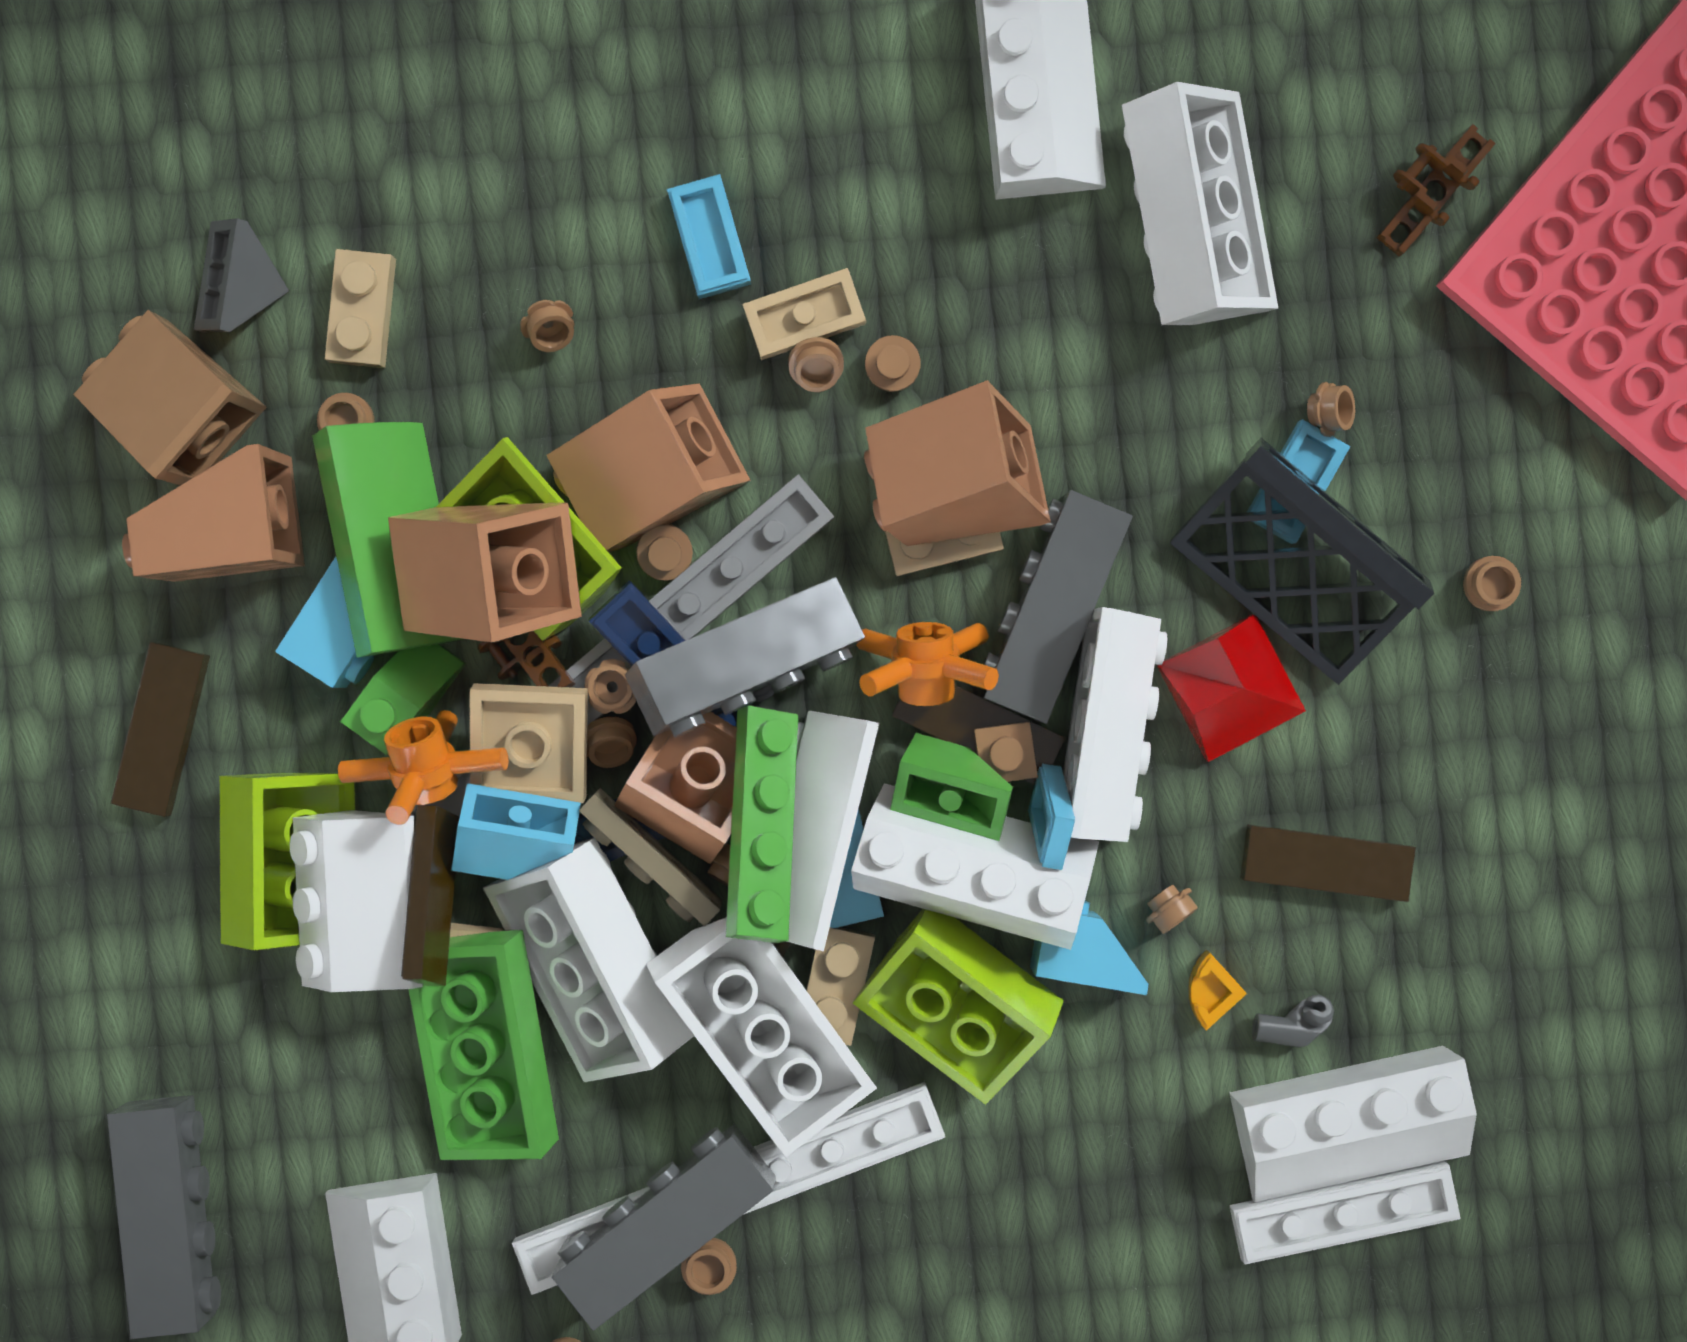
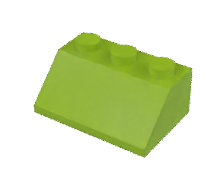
(510, 478)
(256, 855)
(960, 1003)

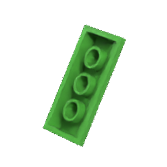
(365, 479)
(485, 1053)

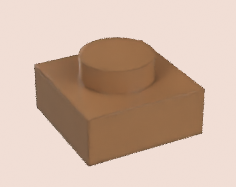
(1007, 750)

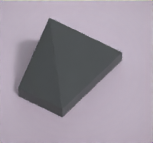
(235, 278)

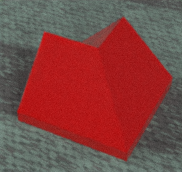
(1231, 687)

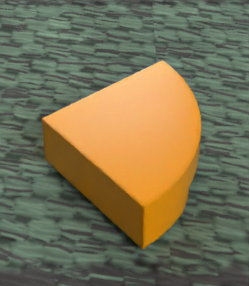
(1212, 990)

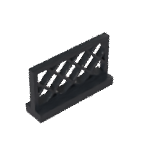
(1331, 523)

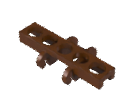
(1454, 165)
(529, 661)

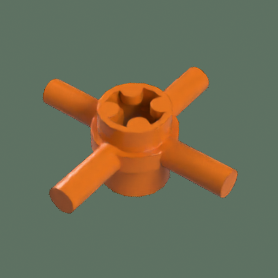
(926, 662)
(421, 763)

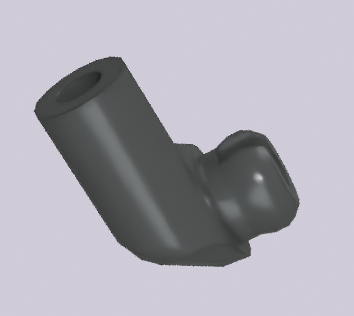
(1297, 1027)

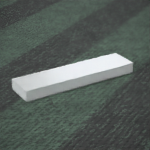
(1345, 1212)

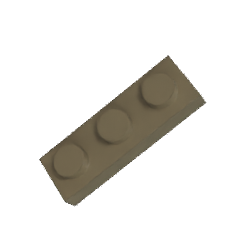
(650, 859)

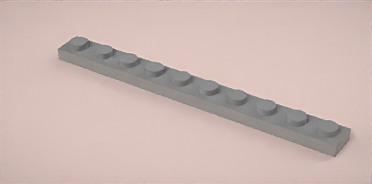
(711, 583)

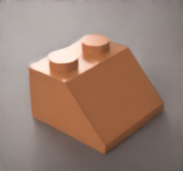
(686, 787)

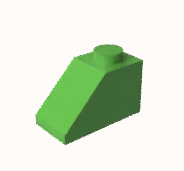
(402, 690)
(951, 787)

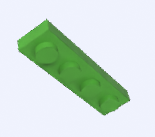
(762, 825)

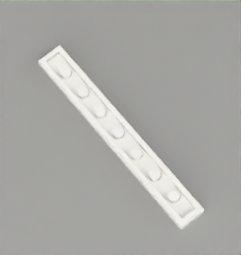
(843, 1147)

